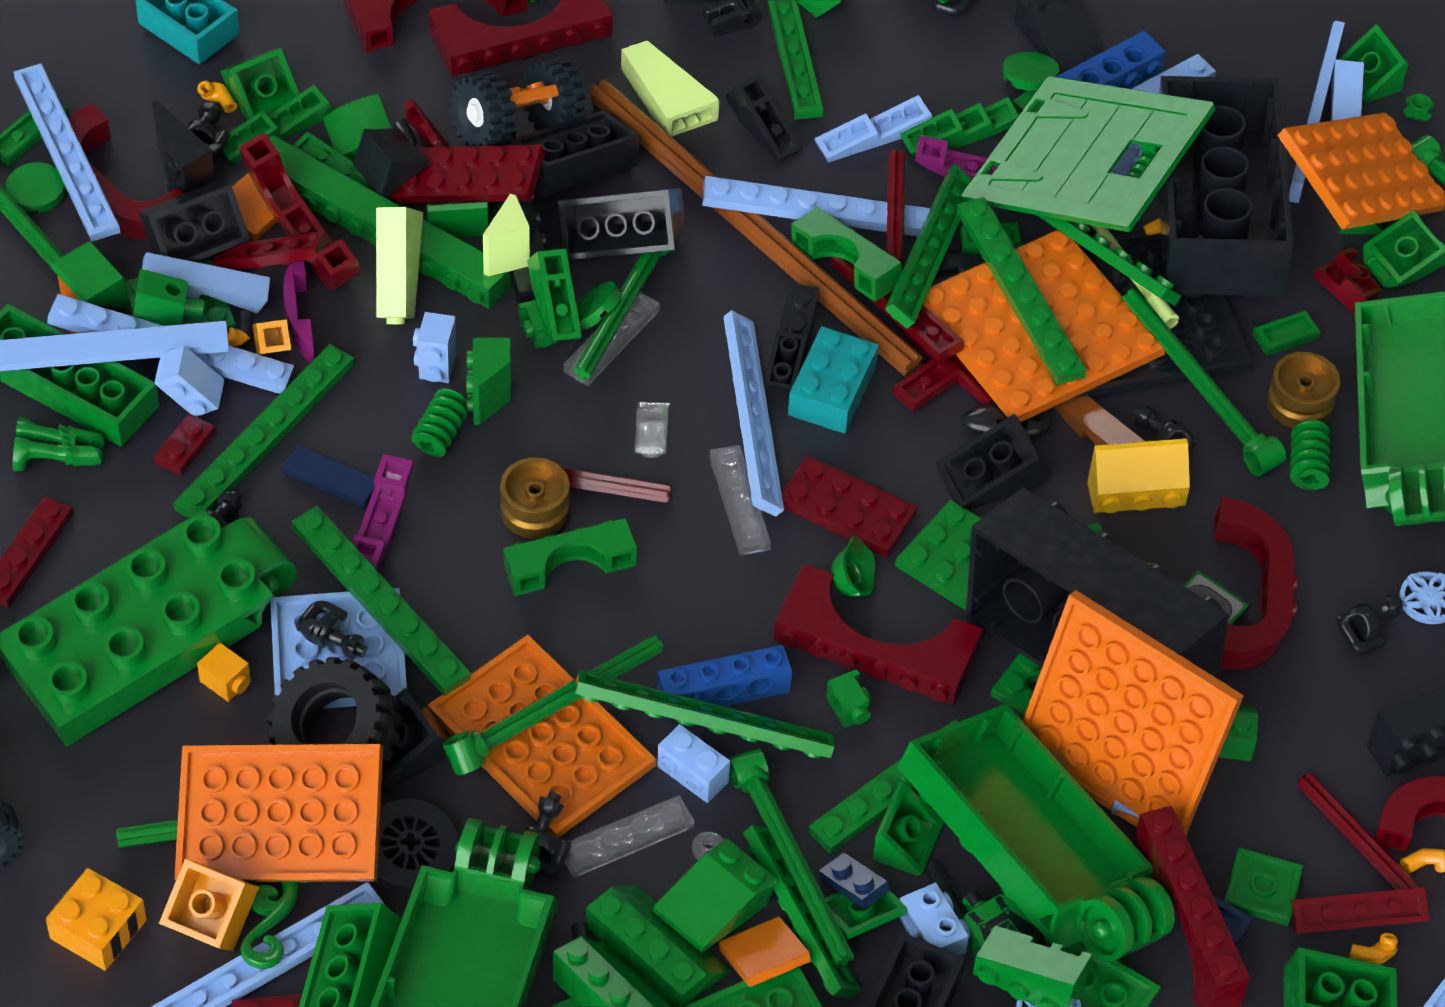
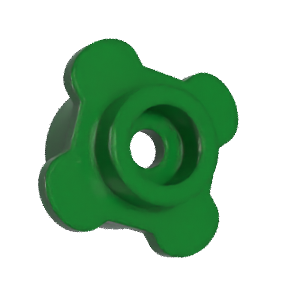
(1418, 107)

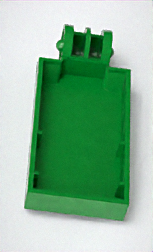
(1402, 405)
(144, 621)
(1039, 835)
(473, 930)

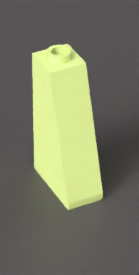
(667, 90)
(397, 262)

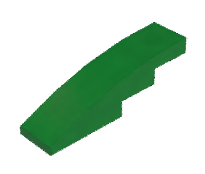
(964, 127)

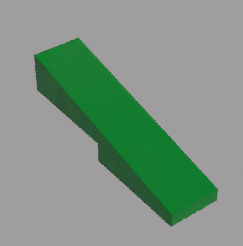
(289, 119)

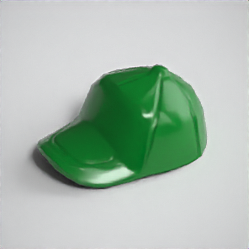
(854, 569)

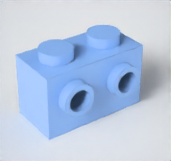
(435, 347)
(189, 381)
(693, 763)
(933, 919)

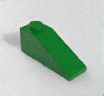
(555, 294)

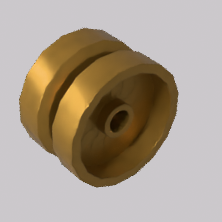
(1303, 389)
(535, 498)

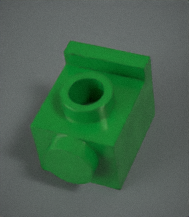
(533, 324)
(849, 699)

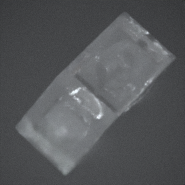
(652, 429)

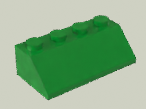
(652, 947)
(350, 955)
(600, 977)

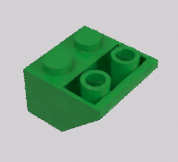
(489, 378)

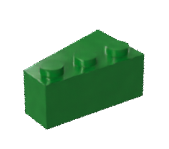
(1031, 970)

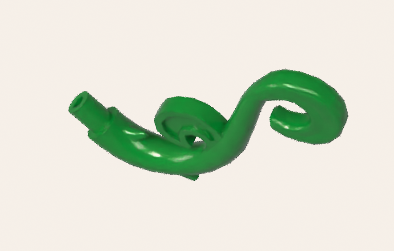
(275, 912)

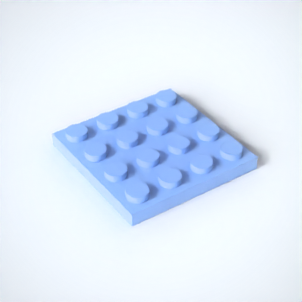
(292, 650)

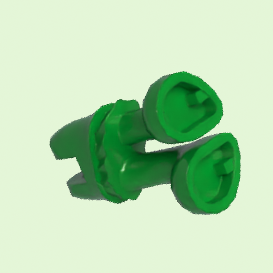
(76, 445)

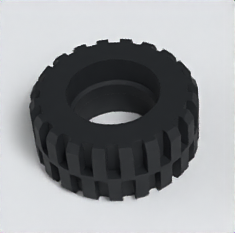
(323, 683)

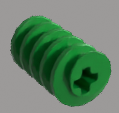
(440, 422)
(1310, 455)

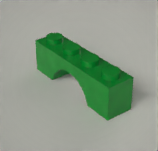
(824, 236)
(605, 545)

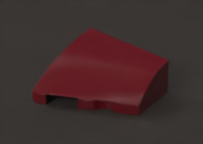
(423, 125)
(1348, 279)

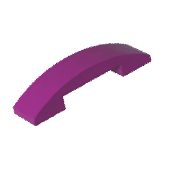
(937, 158)
(299, 330)
(383, 508)

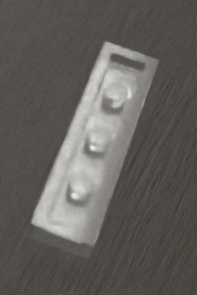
(637, 318)
(735, 490)
(628, 835)

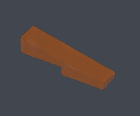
(1092, 420)

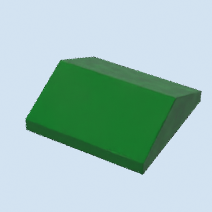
(855, 920)

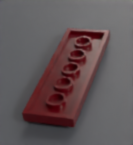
(474, 174)

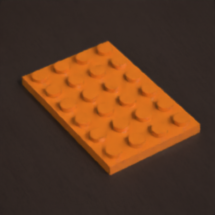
(1363, 169)
(571, 753)
(281, 811)

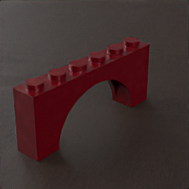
(376, 17)
(476, 46)
(927, 667)
(1216, 963)

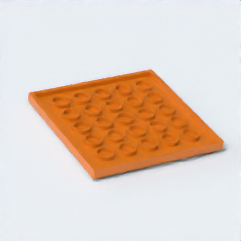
(1082, 300)
(1129, 714)

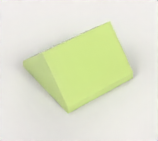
(506, 240)

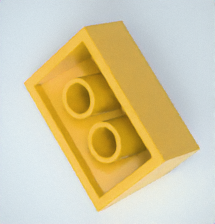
(1139, 476)

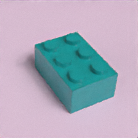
(190, 26)
(833, 380)

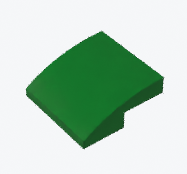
(348, 122)

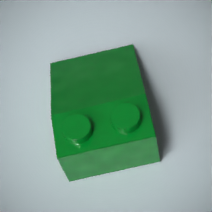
(716, 895)

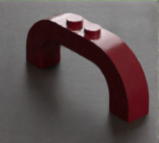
(91, 131)
(334, 263)
(1269, 544)
(1406, 807)

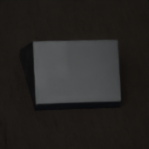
(387, 159)

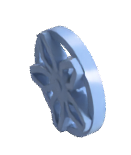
(1427, 597)

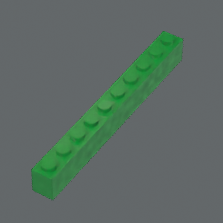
(354, 208)

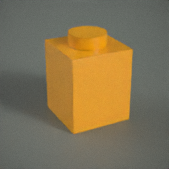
(271, 336)
(224, 672)

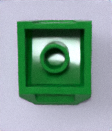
(1403, 252)

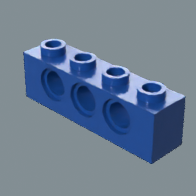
(1123, 64)
(731, 678)

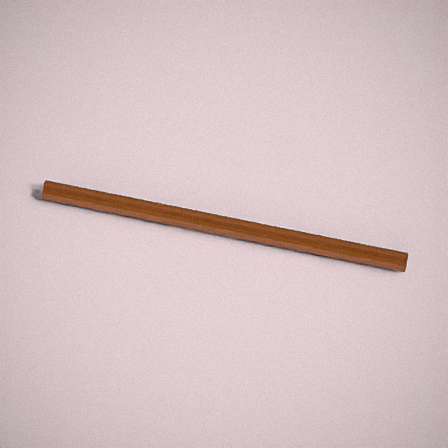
(761, 232)

